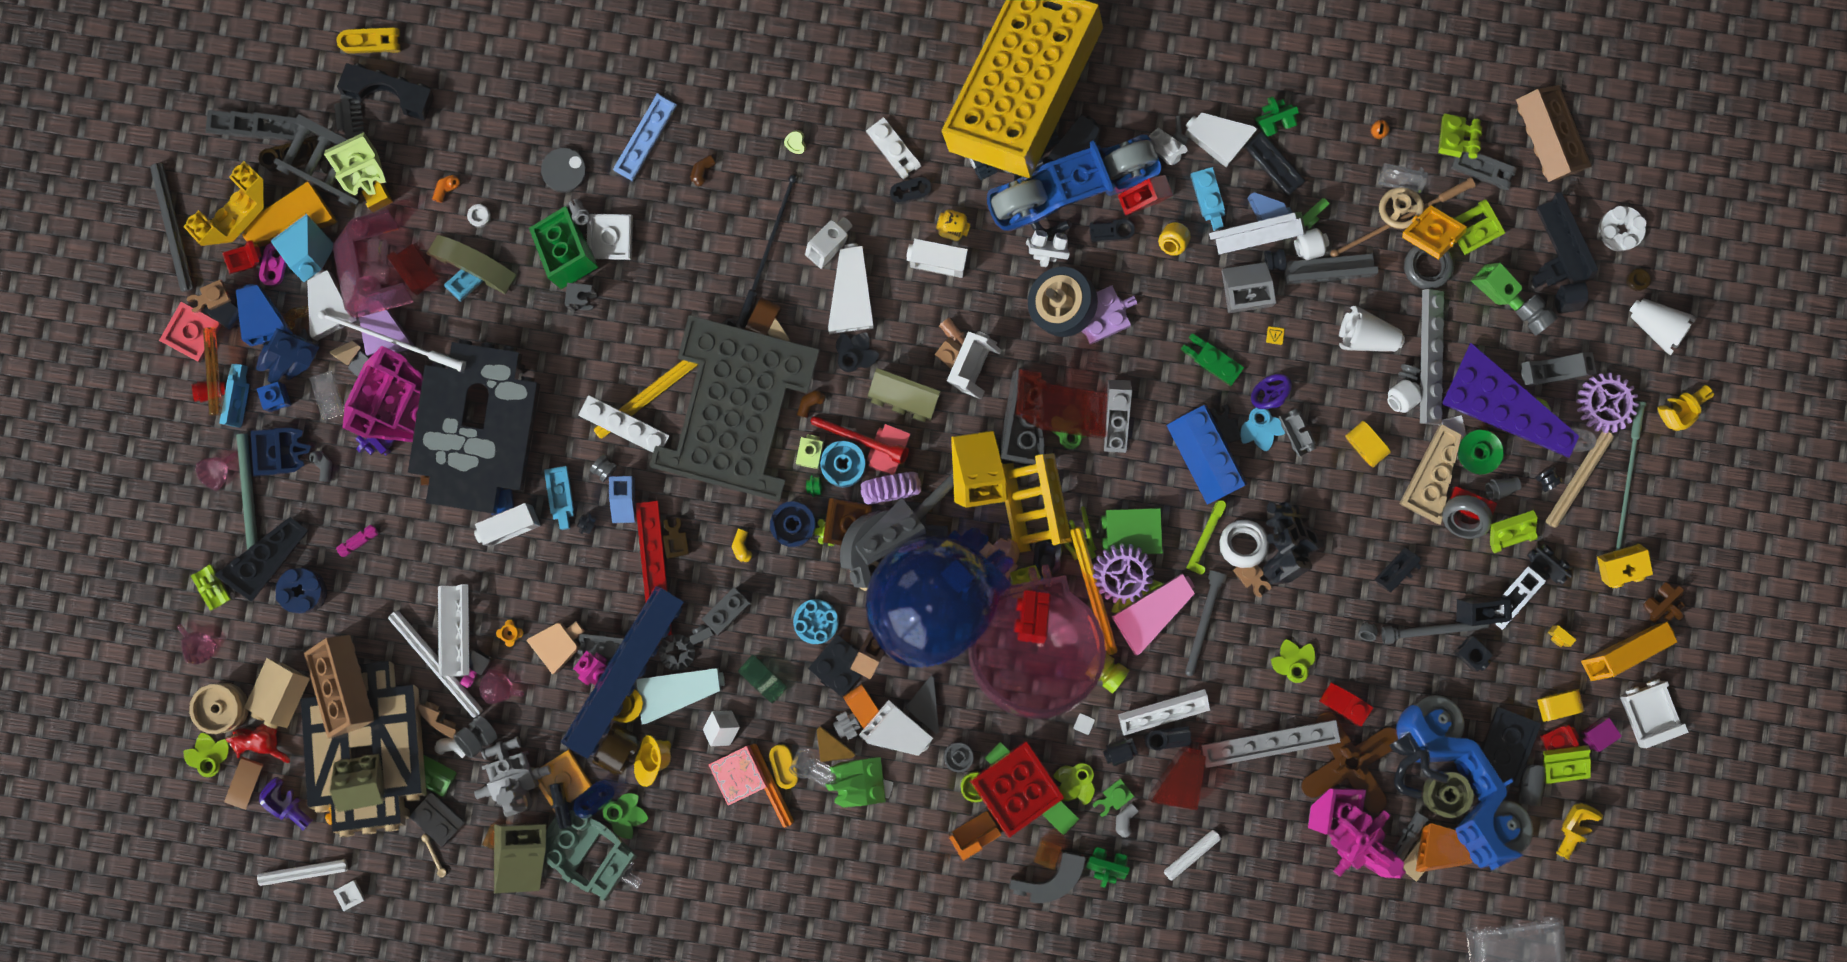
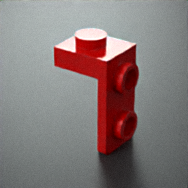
(242, 258)

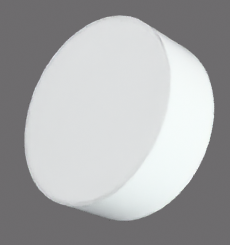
(479, 215)

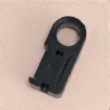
(1109, 231)

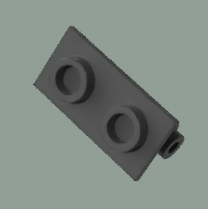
(1300, 441)

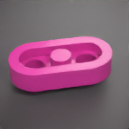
(271, 264)

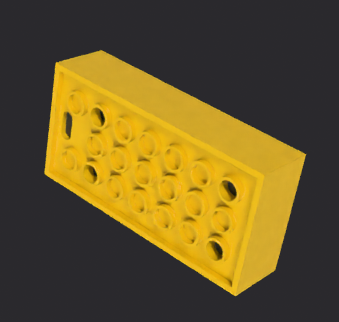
(1022, 82)

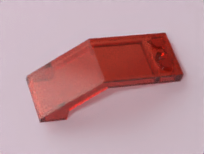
(1060, 407)

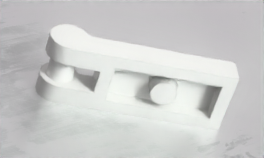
(893, 147)

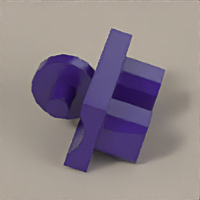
(380, 444)

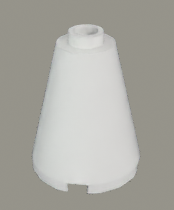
(1662, 323)
(1368, 333)

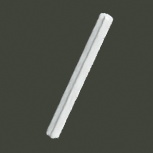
(432, 661)

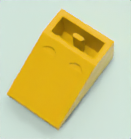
(977, 470)

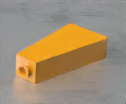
(286, 212)
(1629, 652)

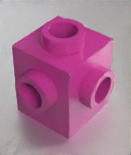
(590, 667)

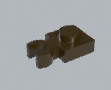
(675, 543)

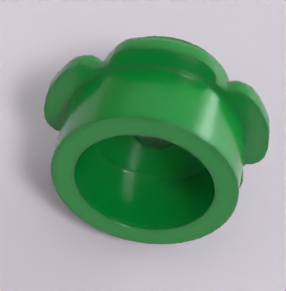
(814, 486)

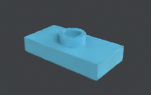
(462, 284)

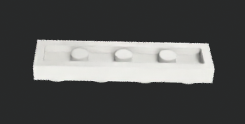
(622, 424)
(1164, 712)

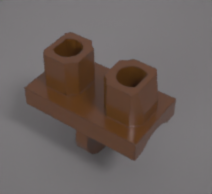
(1672, 596)

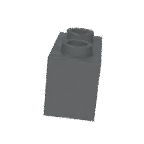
(726, 611)

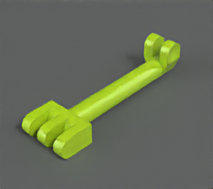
(1216, 513)

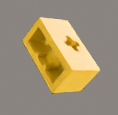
(1625, 566)

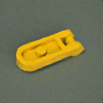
(369, 40)

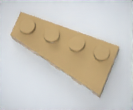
(1431, 480)

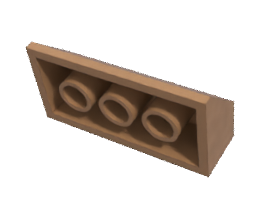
(1553, 133)
(338, 686)

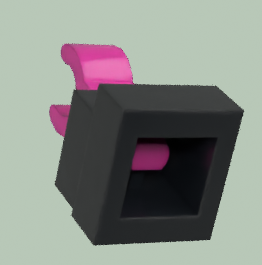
(478, 663)

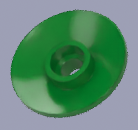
(1491, 452)

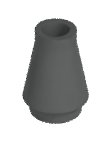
(1501, 488)

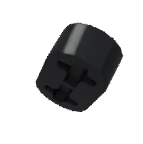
(909, 185)

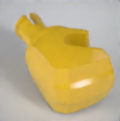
(1685, 409)
(1573, 830)

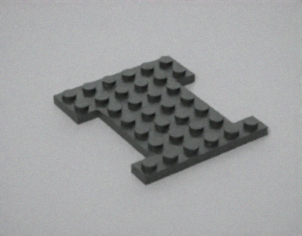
(735, 405)

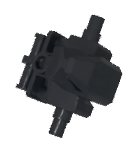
(1293, 541)

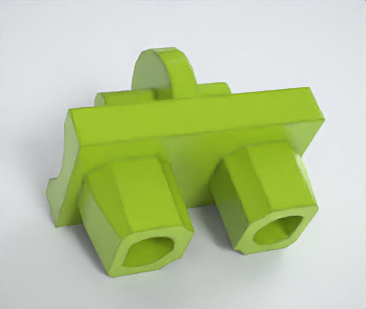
(210, 587)

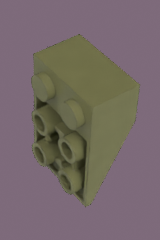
(518, 856)

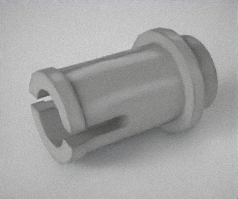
(579, 214)

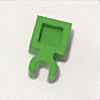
(1116, 795)

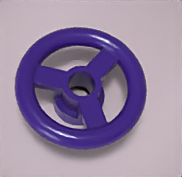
(1273, 394)

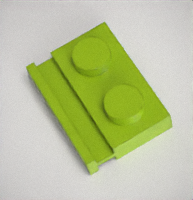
(1567, 764)

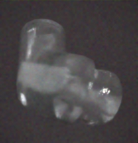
(631, 879)

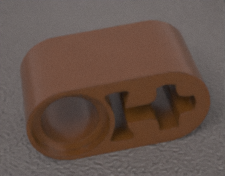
(763, 316)

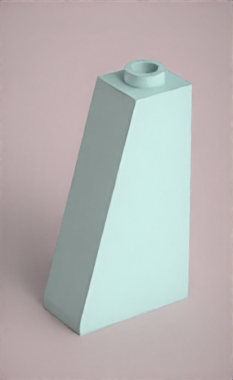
(672, 692)

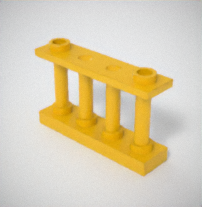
(1053, 502)

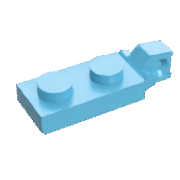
(1209, 197)
(235, 396)
(559, 495)

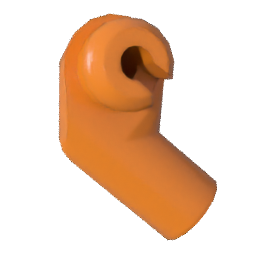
(445, 185)

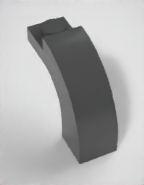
(1558, 369)
(849, 556)
(1058, 885)

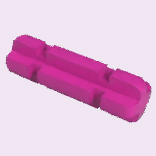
(357, 540)

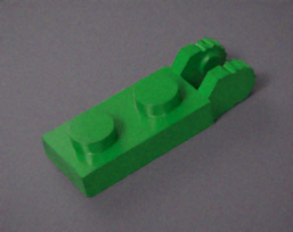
(1214, 360)

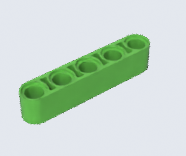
(1059, 815)

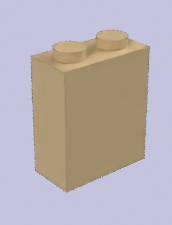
(276, 694)

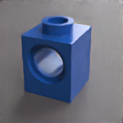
(273, 397)

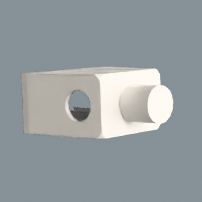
(828, 242)

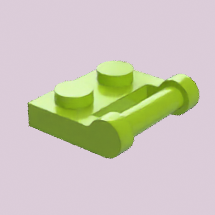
(1481, 232)
(1513, 531)

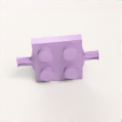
(1109, 316)

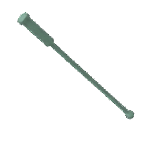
(1635, 435)

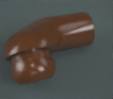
(699, 169)

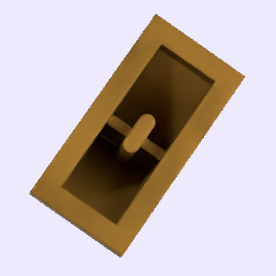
(831, 748)

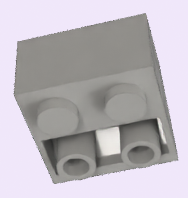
(1248, 287)

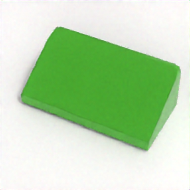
(437, 776)

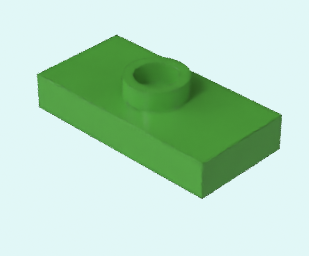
(1310, 217)

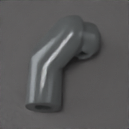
(323, 463)

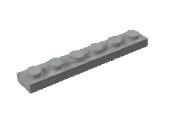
(1431, 357)
(1271, 743)

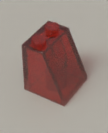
(1181, 780)

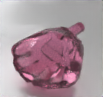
(213, 471)
(196, 646)
(496, 687)

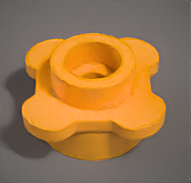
(509, 639)

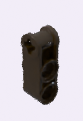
(302, 158)

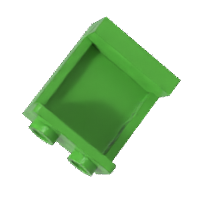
(1133, 527)

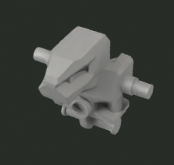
(510, 777)

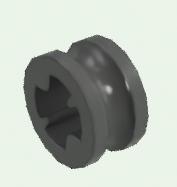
(1409, 372)

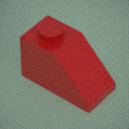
(1145, 194)
(1346, 704)

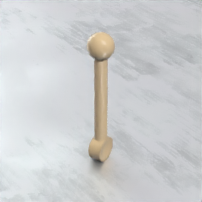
(441, 871)

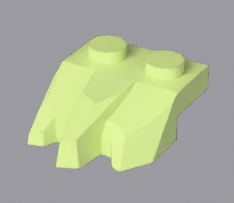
(356, 164)

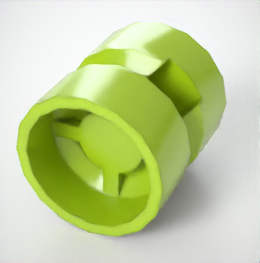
(1112, 674)
(967, 788)

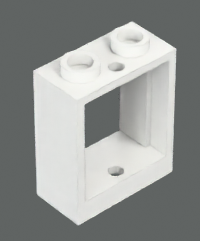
(937, 258)
(506, 525)

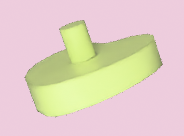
(795, 142)

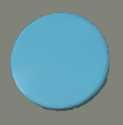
(816, 621)

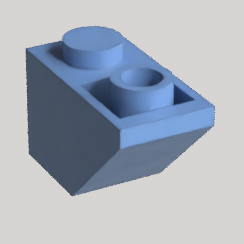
(622, 499)

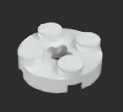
(1634, 224)

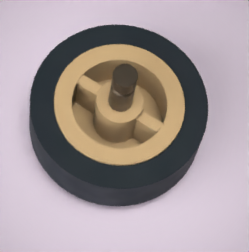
(1062, 301)

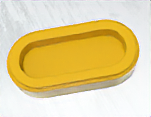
(781, 759)

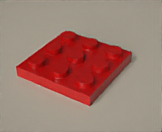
(1017, 789)

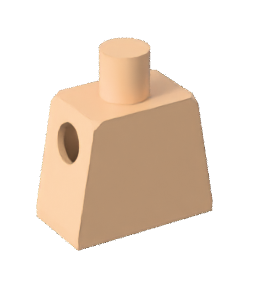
(556, 645)

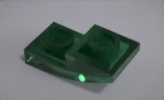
(762, 679)

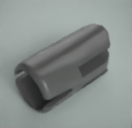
(1532, 785)

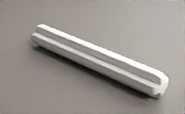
(302, 872)

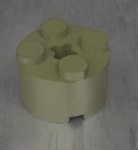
(1451, 806)

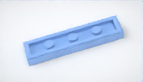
(645, 137)

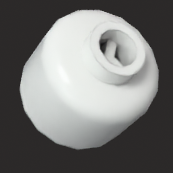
(1311, 244)
(1404, 396)

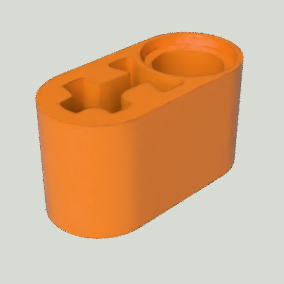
(861, 705)

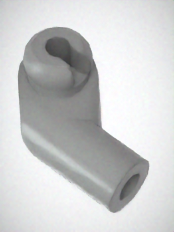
(1123, 820)

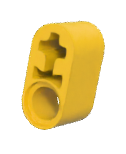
(1367, 444)
(1560, 705)

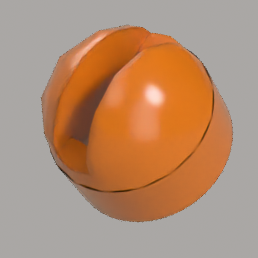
(1376, 127)

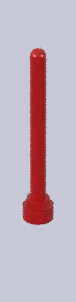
(897, 453)

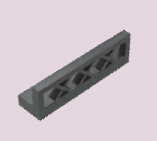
(1330, 269)

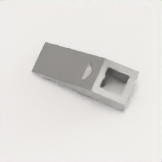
(1117, 415)

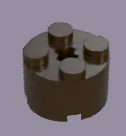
(615, 750)

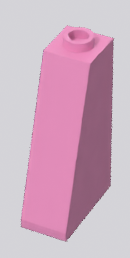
(1150, 614)

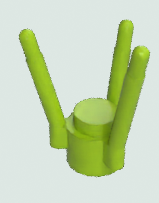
(1091, 547)

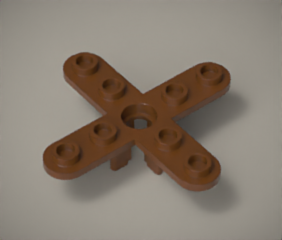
(1360, 777)

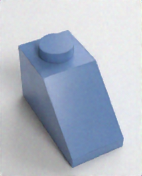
(1267, 207)

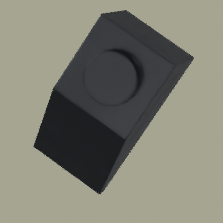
(1483, 610)

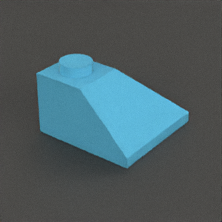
(303, 247)

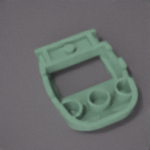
(570, 845)

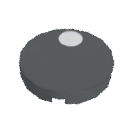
(563, 170)

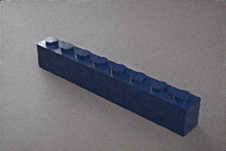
(622, 672)

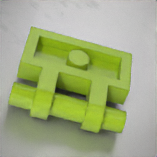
(1452, 136)

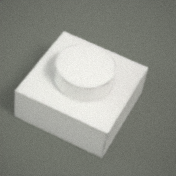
(349, 895)

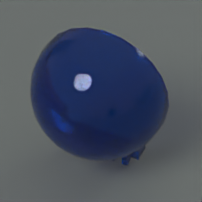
(935, 597)

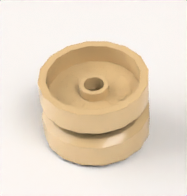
(206, 704)

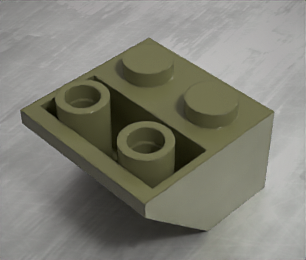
(357, 783)

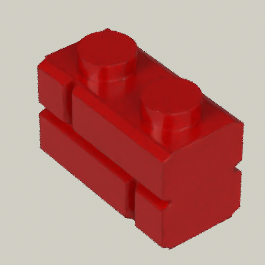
(1033, 616)

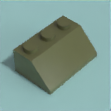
(903, 395)

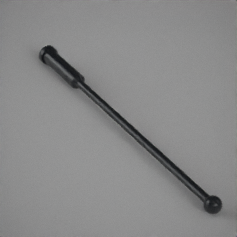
(751, 295)

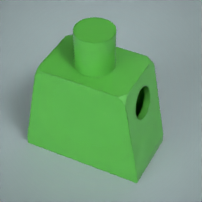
(1499, 285)

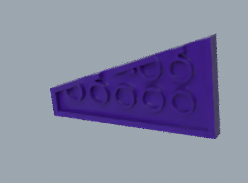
(1497, 399)

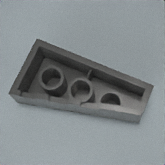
(1019, 438)

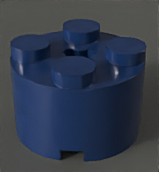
(781, 518)
(310, 581)

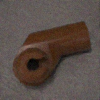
(808, 400)

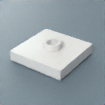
(610, 236)

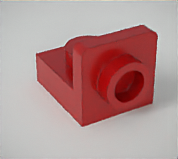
(1560, 738)

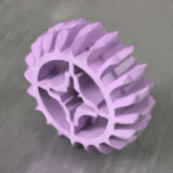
(1602, 396)
(890, 487)
(1106, 567)

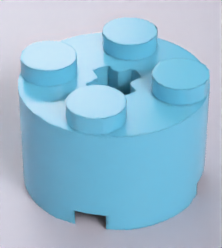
(856, 464)

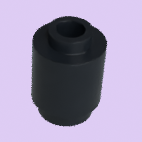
(1120, 752)

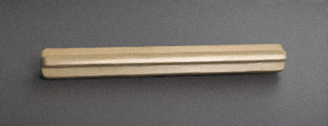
(1579, 479)

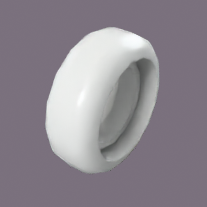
(1237, 559)

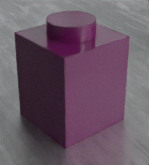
(1600, 734)

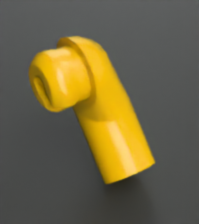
(739, 548)

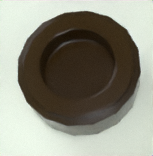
(1638, 279)

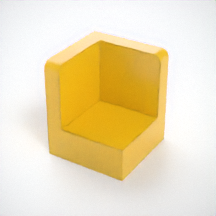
(377, 200)

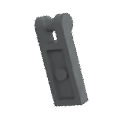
(1485, 169)

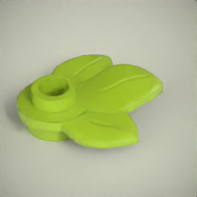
(1294, 657)
(207, 751)
(1074, 786)

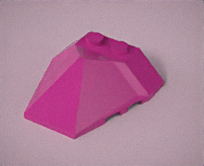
(384, 398)

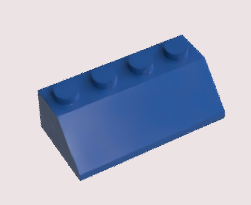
(1206, 454)

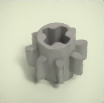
(846, 725)

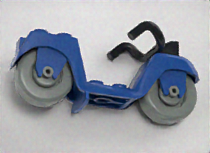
(1070, 181)
(1432, 732)

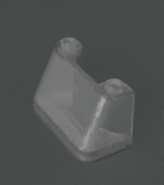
(1519, 942)

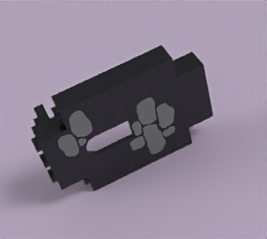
(466, 462)

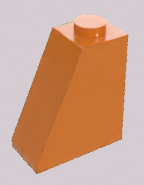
(1440, 849)

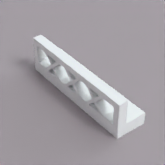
(453, 630)

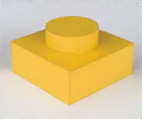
(1561, 637)

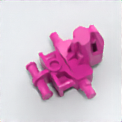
(1360, 844)

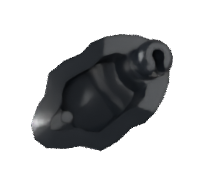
(1049, 555)

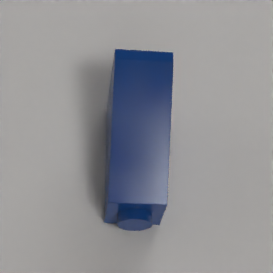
(258, 315)

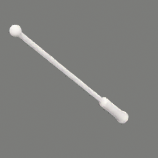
(435, 356)

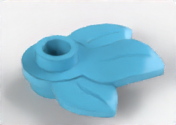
(1261, 432)

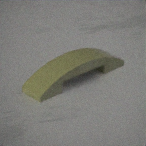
(472, 262)

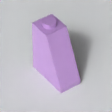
(385, 324)

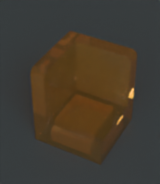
(1047, 854)

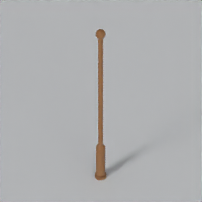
(1469, 183)

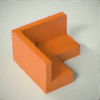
(974, 835)

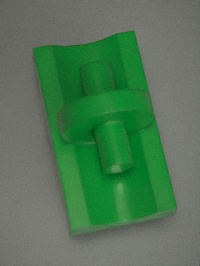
(1268, 120)
(1106, 870)

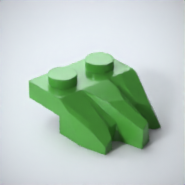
(858, 782)

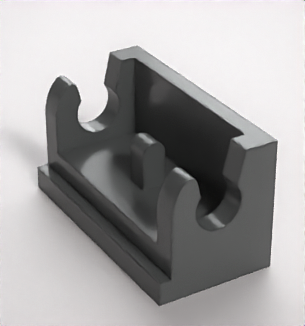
(577, 296)
(602, 644)

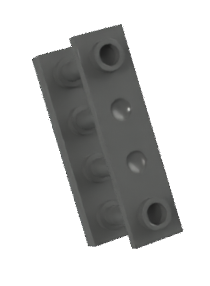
(325, 138)

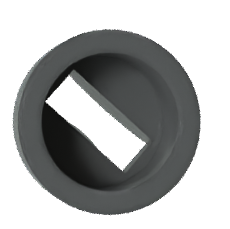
(1368, 632)

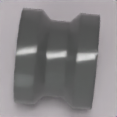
(603, 468)

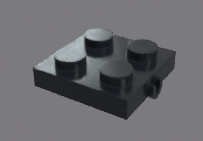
(835, 665)

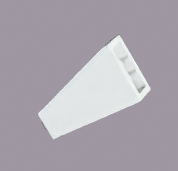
(851, 296)

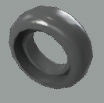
(1420, 281)
(1472, 504)

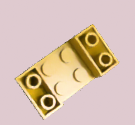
(235, 215)

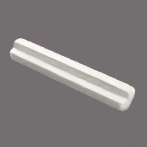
(1192, 855)

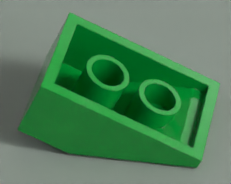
(562, 248)

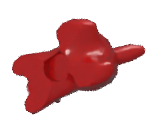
(261, 740)

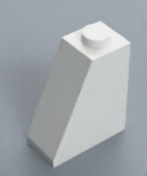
(1219, 136)
(325, 295)
(896, 731)

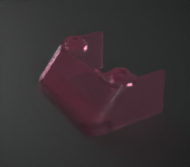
(359, 293)

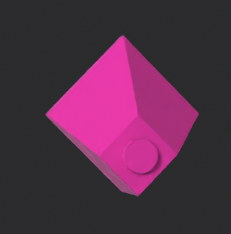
(1332, 806)

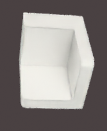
(721, 728)

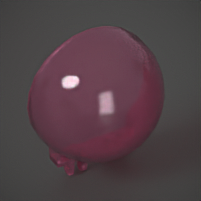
(1037, 677)

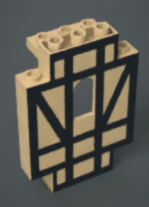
(393, 735)

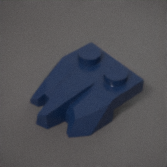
(286, 355)
(277, 451)

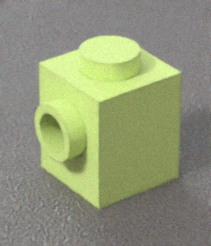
(810, 452)

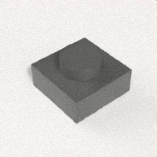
(701, 634)

